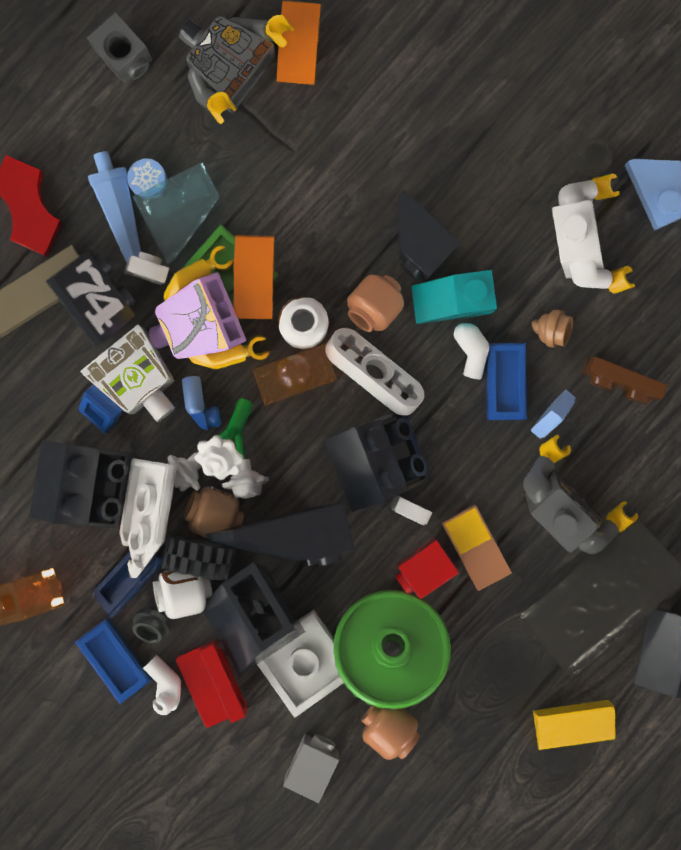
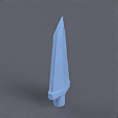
(115, 199)

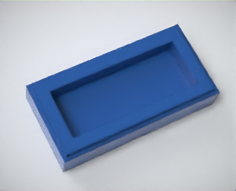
(506, 381)
(113, 660)

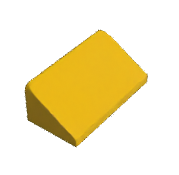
(574, 724)

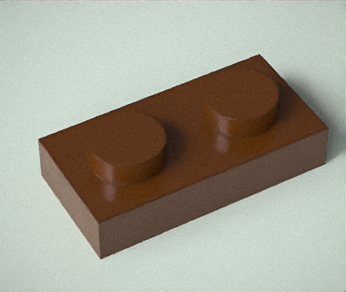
(638, 386)

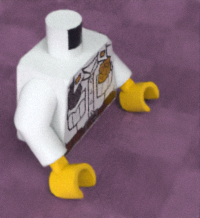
(579, 236)

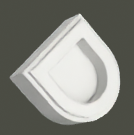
(410, 510)

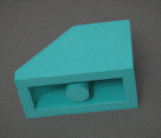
(454, 297)

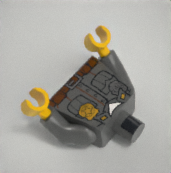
(230, 58)
(564, 510)

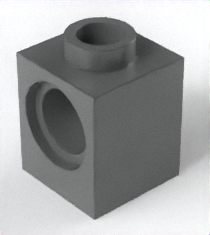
(113, 35)

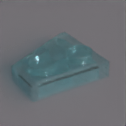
(177, 208)

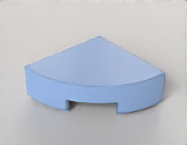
(554, 414)

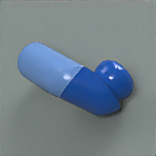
(195, 404)

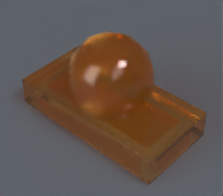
(294, 375)

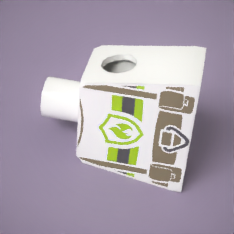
(133, 375)

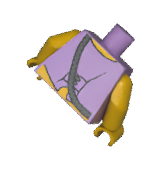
(200, 318)

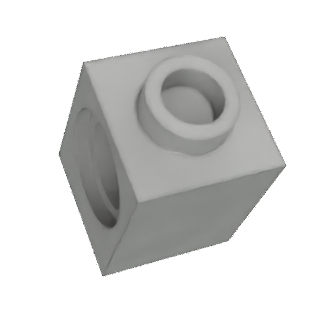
(312, 767)

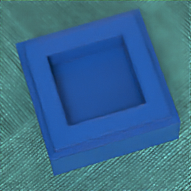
(99, 409)

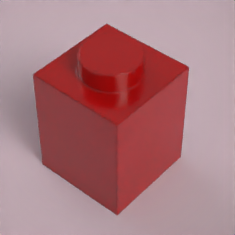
(425, 569)

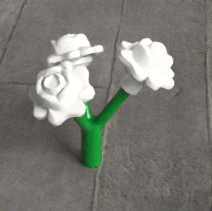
(221, 459)

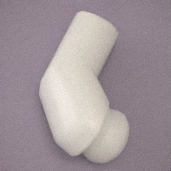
(474, 346)
(168, 686)

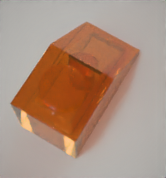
(29, 596)

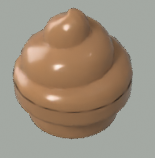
(554, 328)

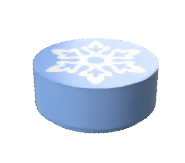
(145, 174)

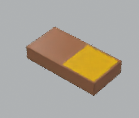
(476, 547)

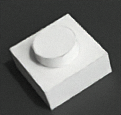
(147, 268)

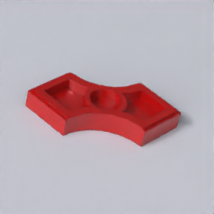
(32, 221)

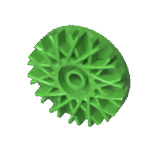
(387, 679)

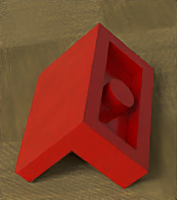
(212, 684)

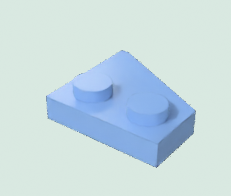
(658, 189)

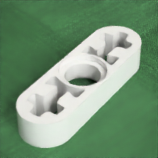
(372, 356)

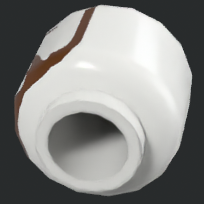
(303, 322)
(181, 594)

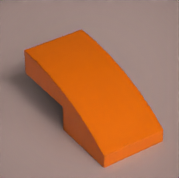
(299, 56)
(253, 276)

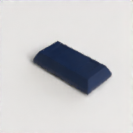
(119, 587)

